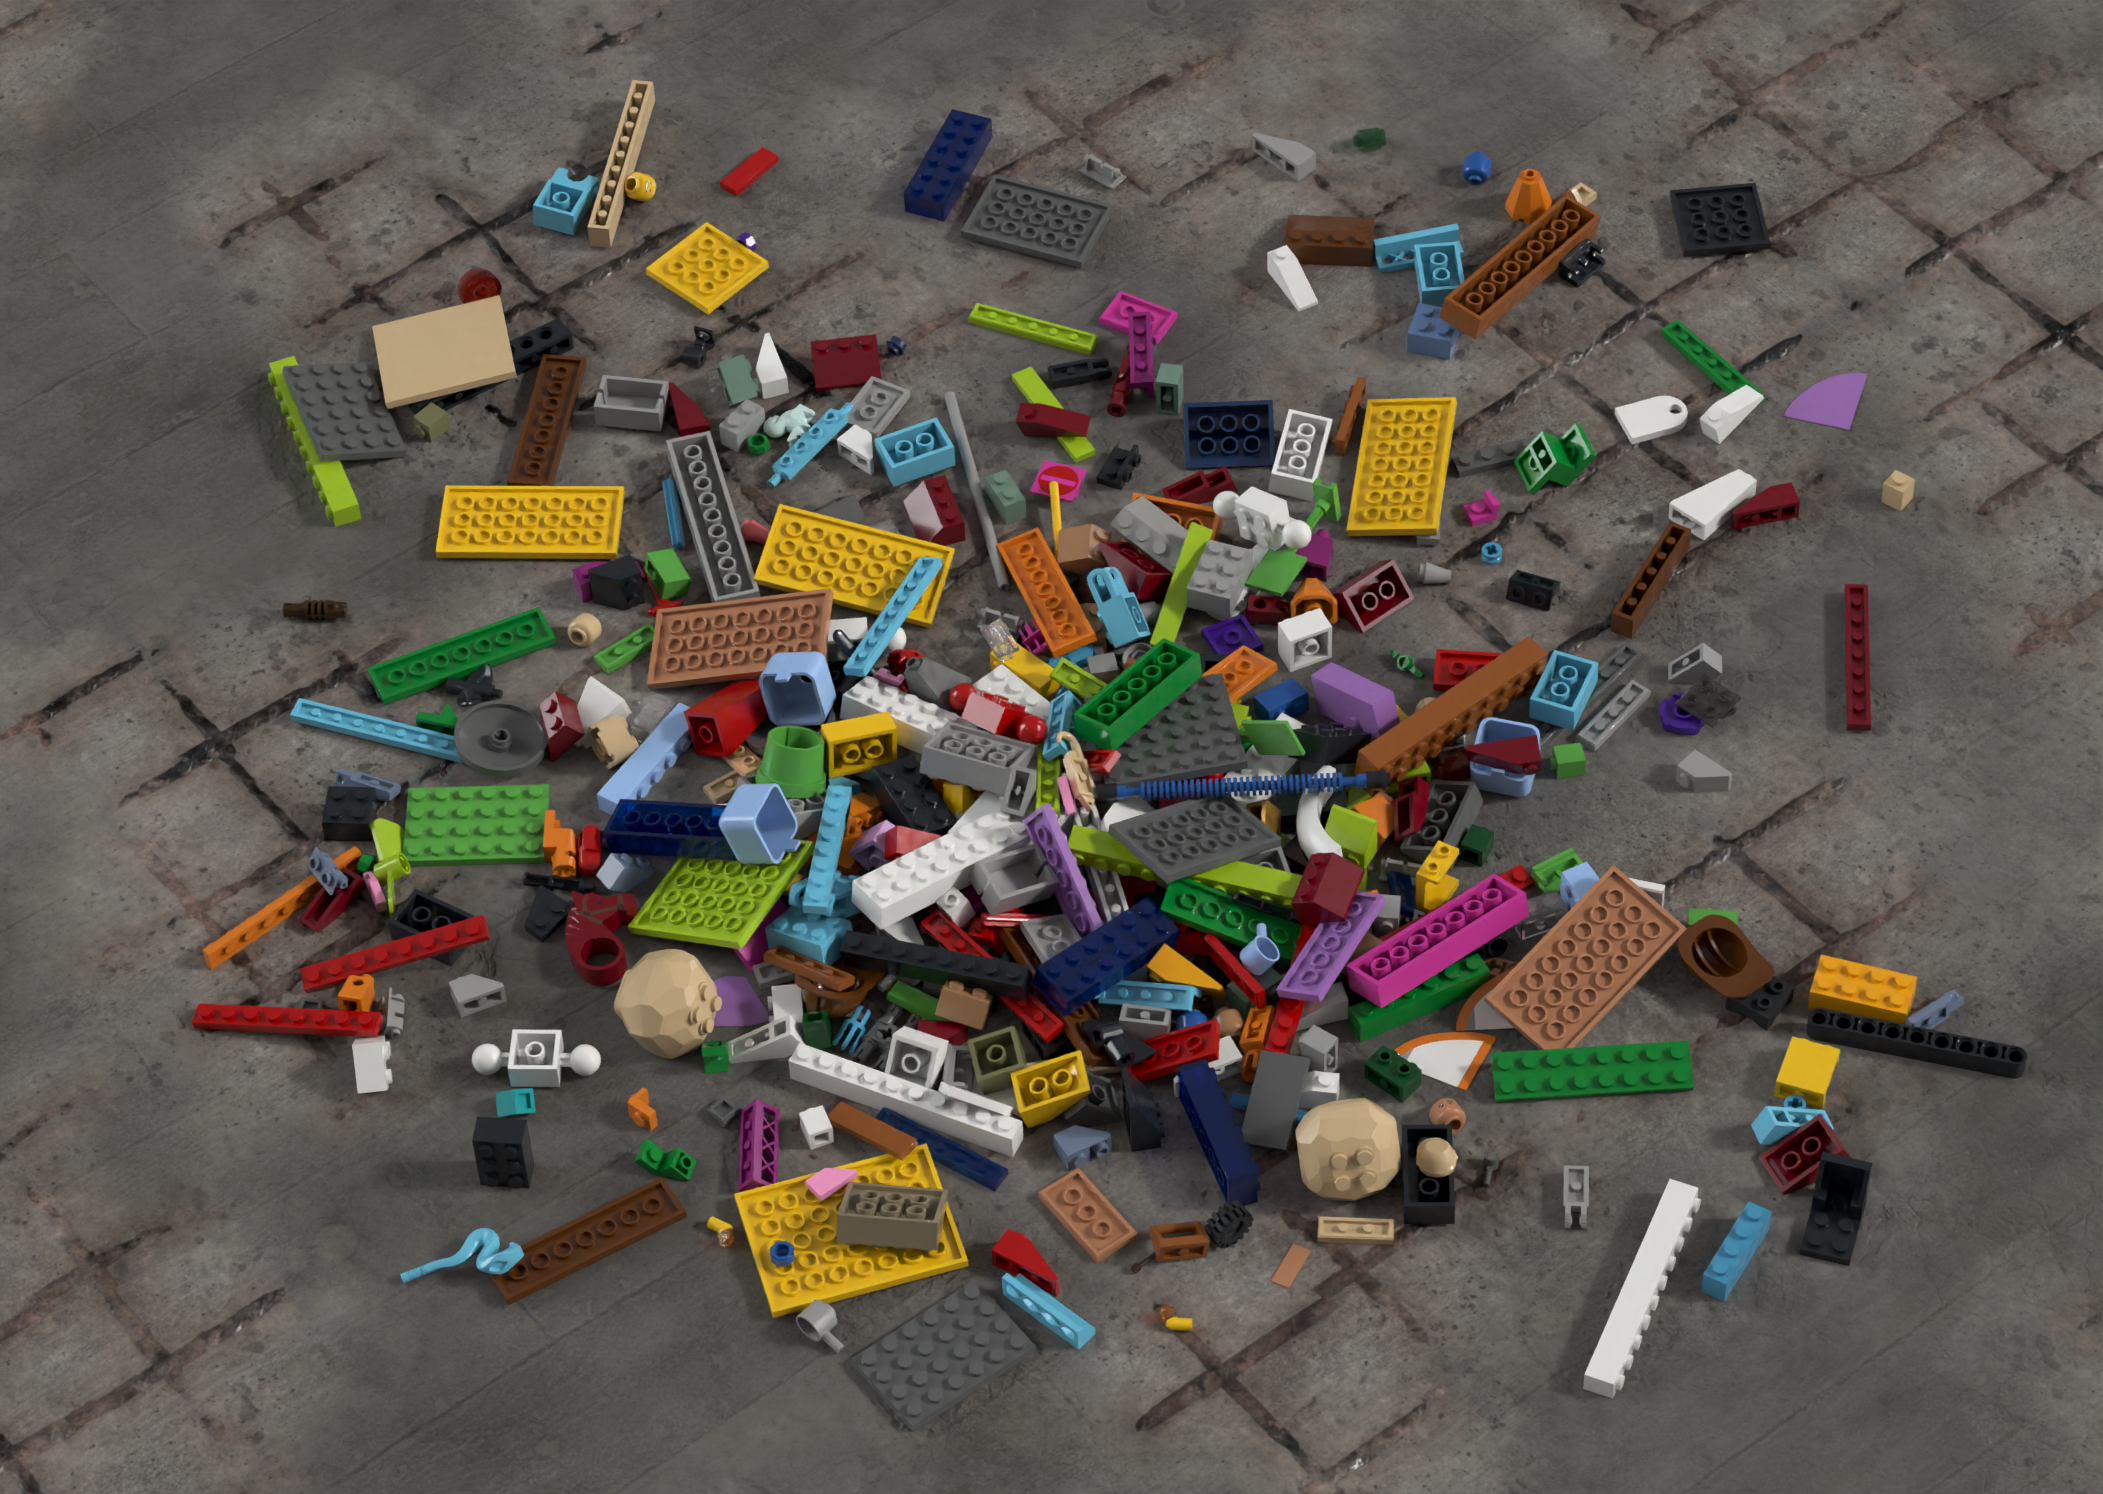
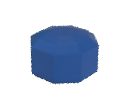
(782, 1254)

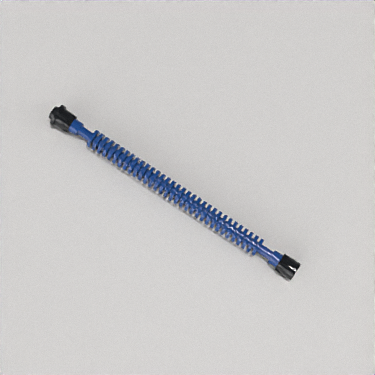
(1371, 780)

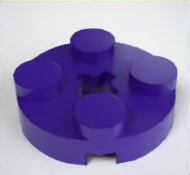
(1677, 723)

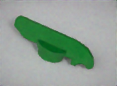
(1406, 663)

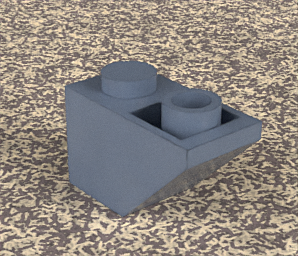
(624, 872)
(1080, 1145)

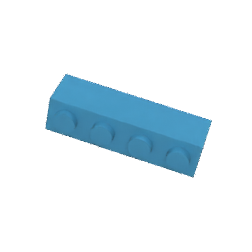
(1736, 1251)

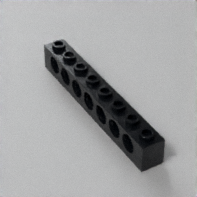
(527, 354)

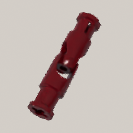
(1122, 389)

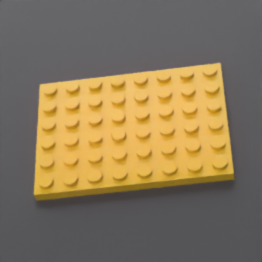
(829, 1268)

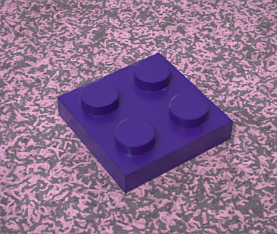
(1230, 635)

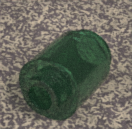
(1369, 139)

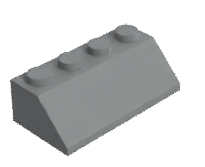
(1151, 531)

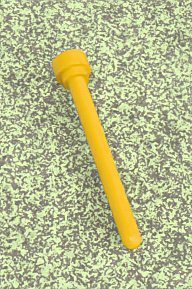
(1056, 515)

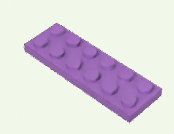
(1072, 888)
(1329, 951)

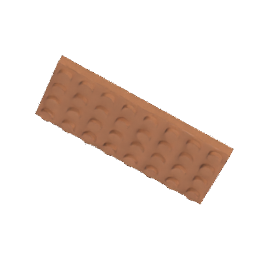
(735, 637)
(1585, 963)

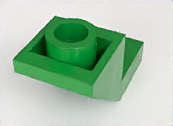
(673, 1164)

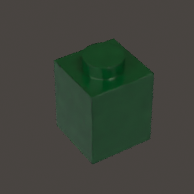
(1476, 845)
(817, 1029)

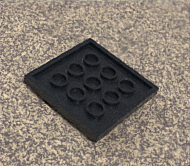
(1719, 219)

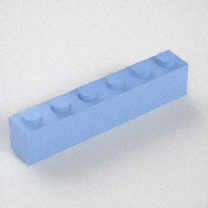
(648, 762)

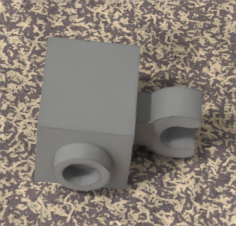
(1102, 665)

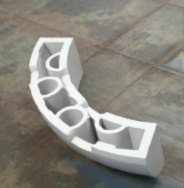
(1308, 823)

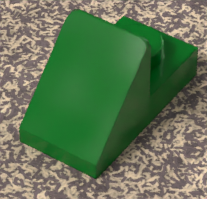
(442, 724)
(715, 1056)

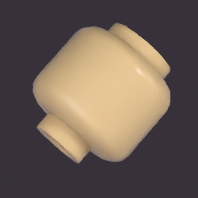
(584, 629)

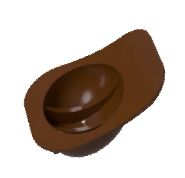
(1723, 957)
(838, 1004)

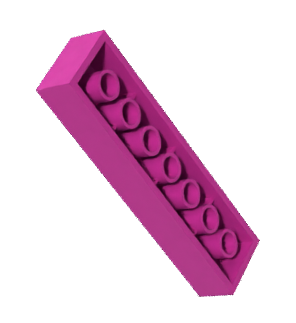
(1437, 940)

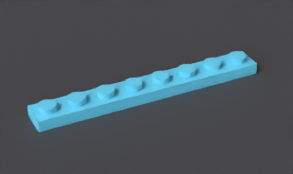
(892, 616)
(375, 729)
(827, 850)

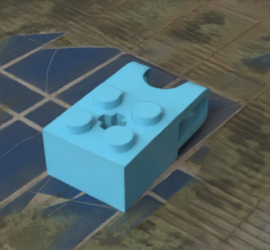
(564, 202)
(1117, 607)
(840, 900)

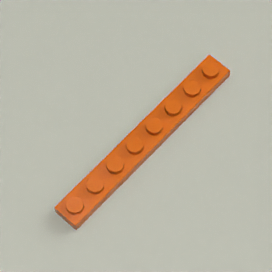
(272, 914)

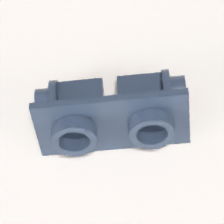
(325, 871)

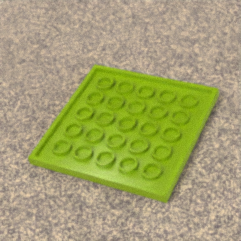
(717, 899)

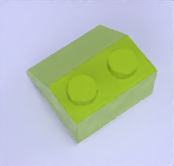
(1354, 834)

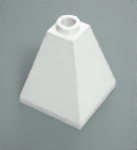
(597, 704)

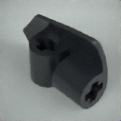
(1119, 1044)

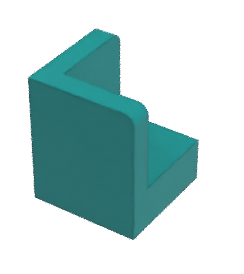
(515, 1102)

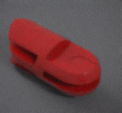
(589, 851)

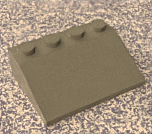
(891, 1216)

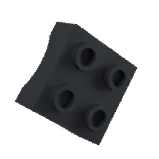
(1764, 1003)

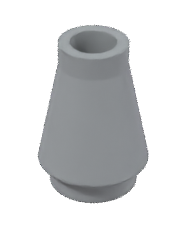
(1432, 574)

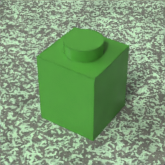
(1568, 761)

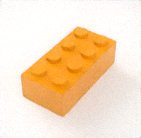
(1862, 990)

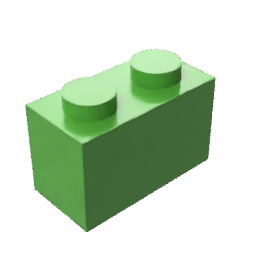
(667, 573)

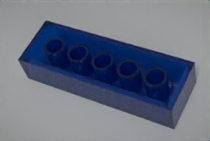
(948, 165)
(667, 830)
(1105, 956)
(1218, 1133)

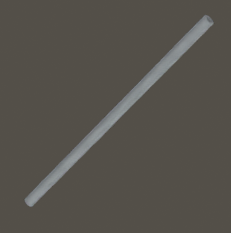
(977, 492)

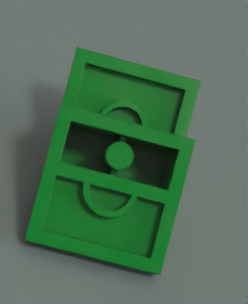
(1554, 458)

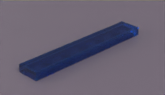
(948, 1152)

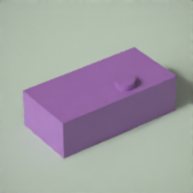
(1354, 700)

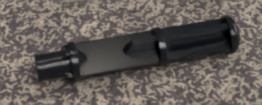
(558, 883)
(1264, 906)

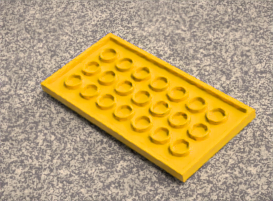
(1402, 467)
(530, 522)
(851, 559)

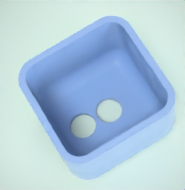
(791, 699)
(1494, 779)
(759, 824)

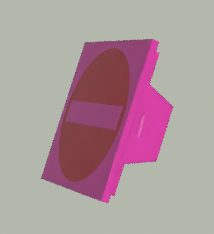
(1067, 477)

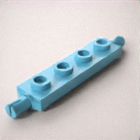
(810, 444)

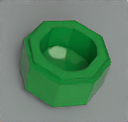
(757, 444)
(366, 863)

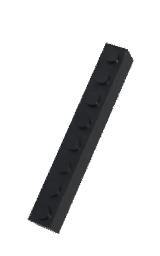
(936, 965)

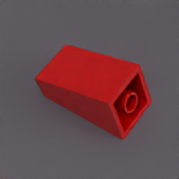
(726, 718)

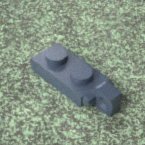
(385, 789)
(1936, 1011)

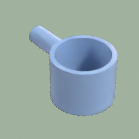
(1259, 953)

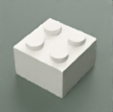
(1305, 640)
(917, 1057)

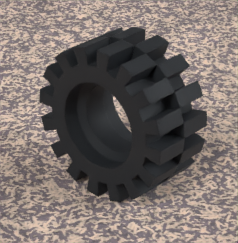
(1229, 1224)

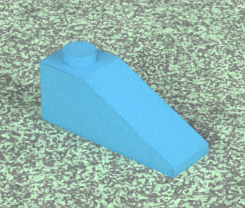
(1779, 1122)

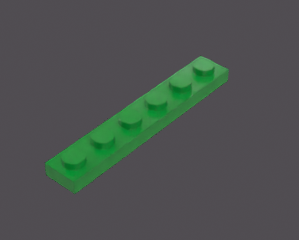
(1705, 358)

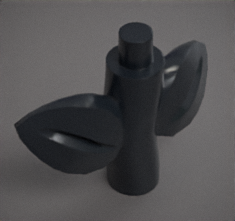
(475, 689)

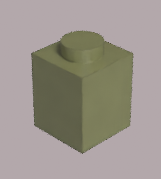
(431, 422)

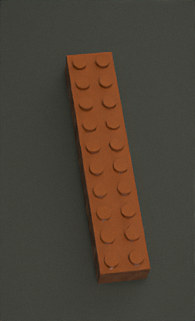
(1519, 267)
(1454, 713)

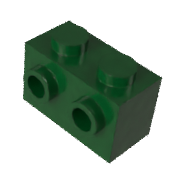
(1393, 1073)

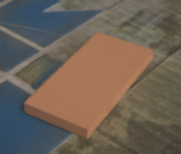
(1087, 1215)

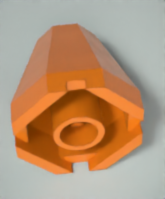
(1528, 197)
(1314, 595)

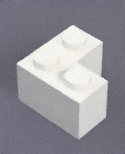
(370, 1064)

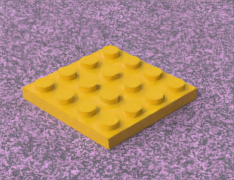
(707, 268)

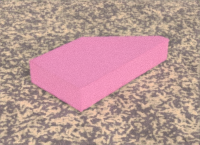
(884, 676)
(1067, 796)
(375, 891)
(829, 1181)

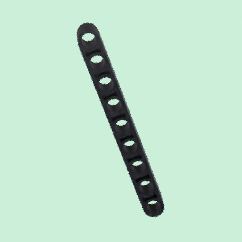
(1916, 1043)

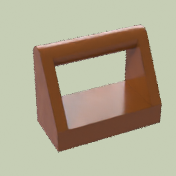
(1179, 1247)

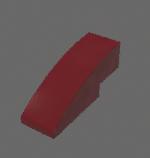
(1201, 487)
(1410, 807)
(327, 907)

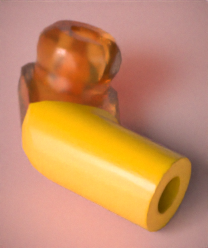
(724, 1230)
(1172, 1321)

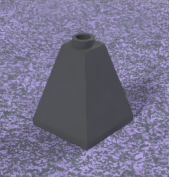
(932, 681)

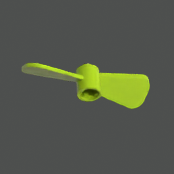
(393, 863)

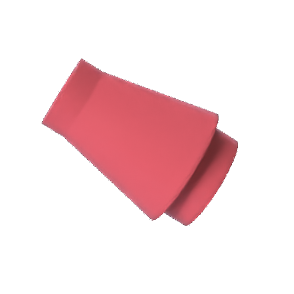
(754, 532)

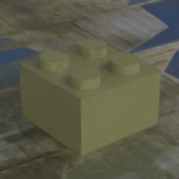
(996, 1057)

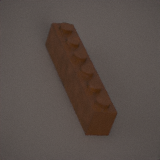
(1650, 580)

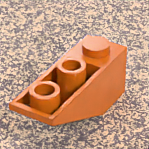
(863, 814)

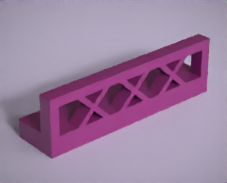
(1141, 352)
(753, 1143)

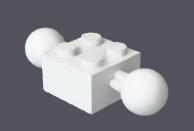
(1262, 519)
(856, 630)
(536, 1058)

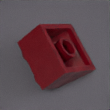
(560, 724)

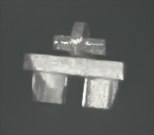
(1000, 639)

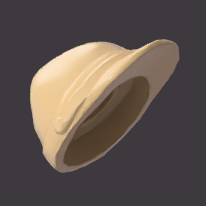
(1436, 1157)

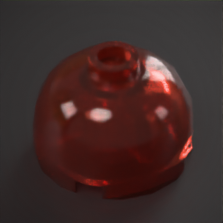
(478, 285)

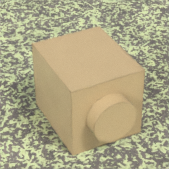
(1898, 490)

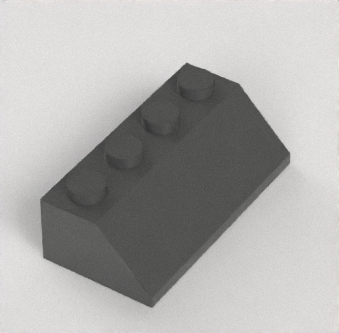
(1448, 818)

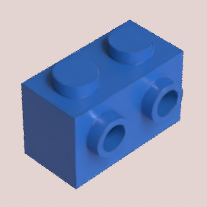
(1284, 698)

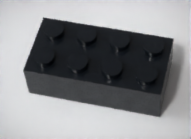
(910, 797)
(1425, 1197)

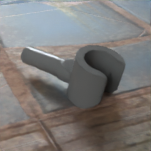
(1489, 1165)

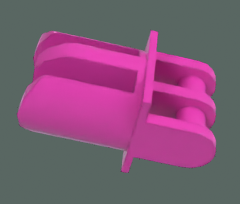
(1035, 641)

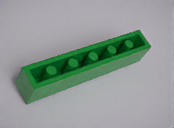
(1439, 991)

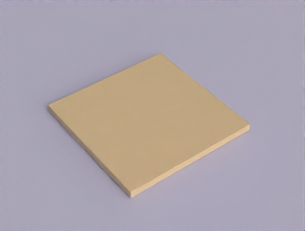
(443, 352)

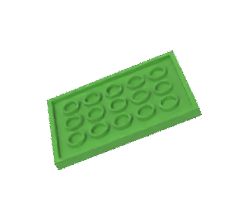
(475, 825)

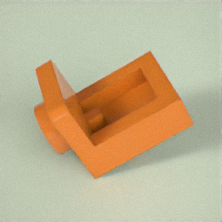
(640, 1111)

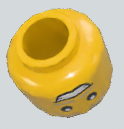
(640, 186)

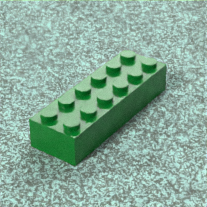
(1137, 694)

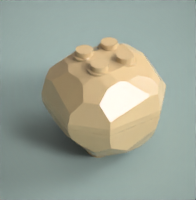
(668, 1002)
(1348, 1149)

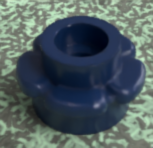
(896, 346)

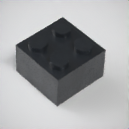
(349, 813)

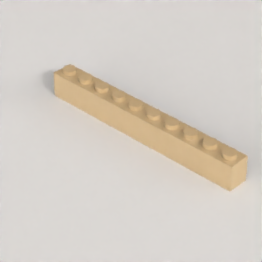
(621, 163)

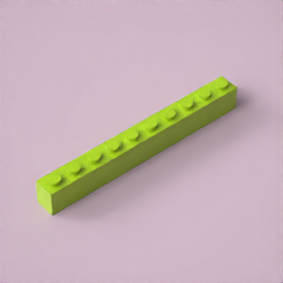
(328, 475)
(1104, 852)

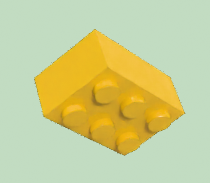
(859, 744)

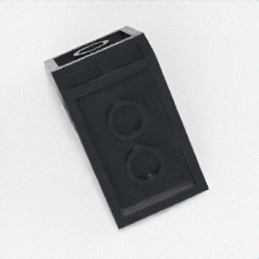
(1836, 1208)

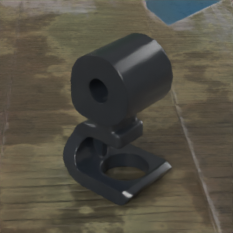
(696, 355)

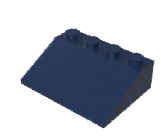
(1229, 434)

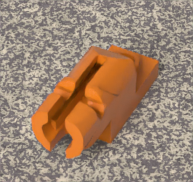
(559, 846)
(1254, 1039)

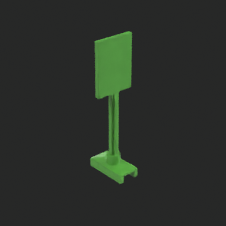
(1281, 567)
(1271, 737)

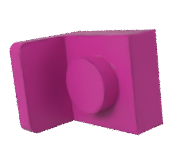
(1482, 510)

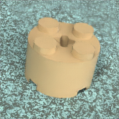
(612, 740)

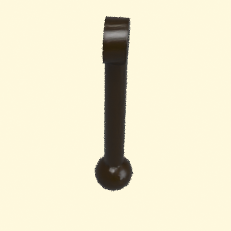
(1136, 1267)

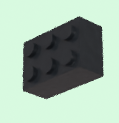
(1331, 743)
(424, 913)
(503, 1152)

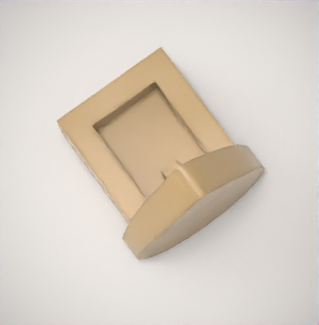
(1581, 194)

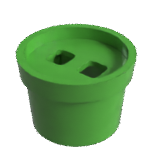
(794, 762)

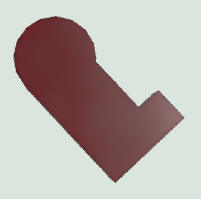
(1266, 610)

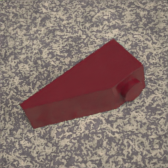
(687, 413)
(1047, 420)
(1769, 506)
(1511, 755)

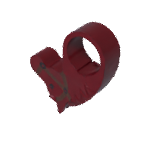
(591, 932)

